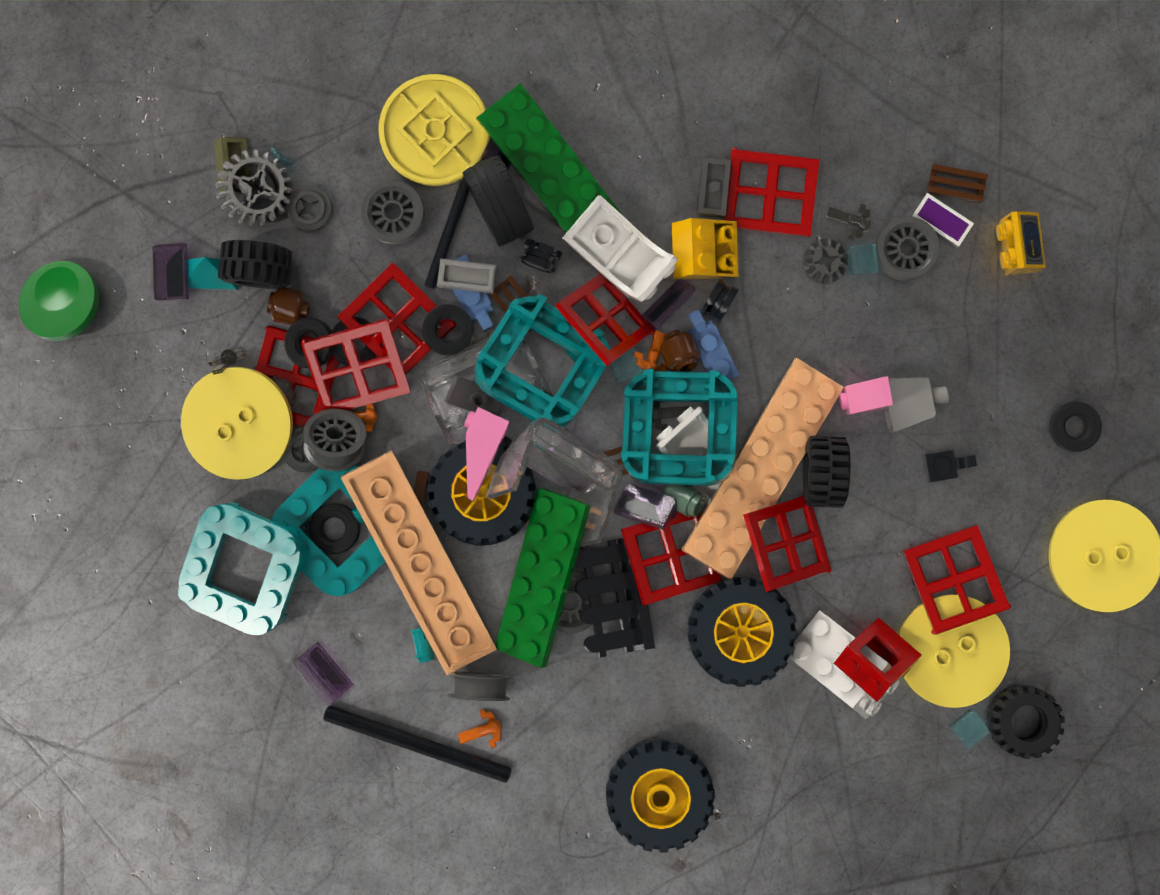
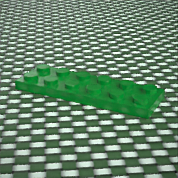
(541, 156)
(542, 577)

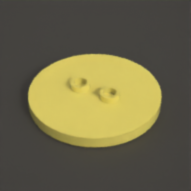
(433, 129)
(237, 423)
(1105, 555)
(960, 663)

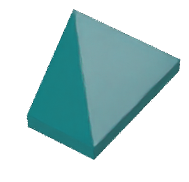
(204, 273)

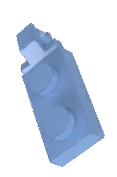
(475, 304)
(712, 348)

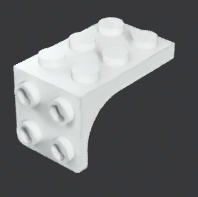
(619, 250)
(688, 439)
(818, 650)

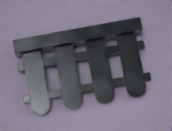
(640, 633)

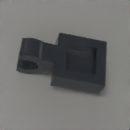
(944, 465)

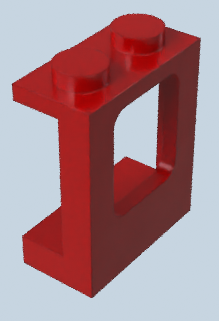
(888, 646)

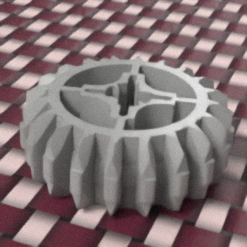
(263, 167)

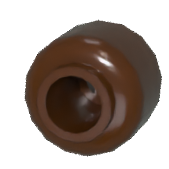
(287, 306)
(680, 351)

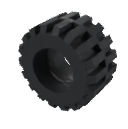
(254, 264)
(826, 471)
(1046, 732)

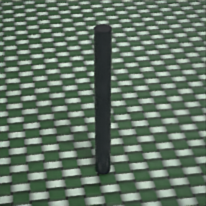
(447, 234)

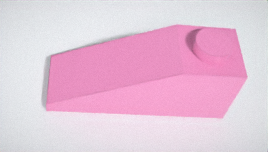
(866, 396)
(482, 443)

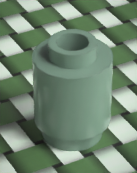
(689, 500)

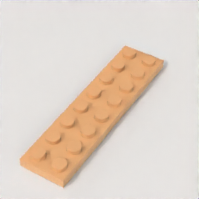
(762, 467)
(418, 562)

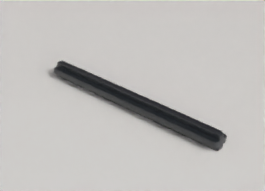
(417, 744)

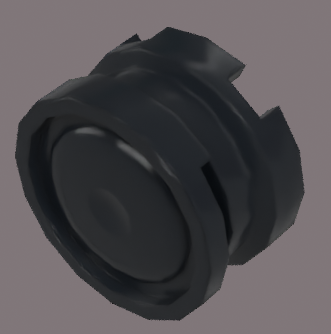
(540, 256)
(719, 300)

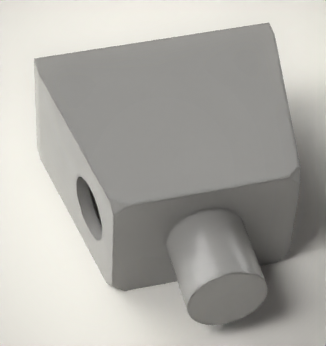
(912, 402)

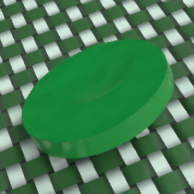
(59, 301)

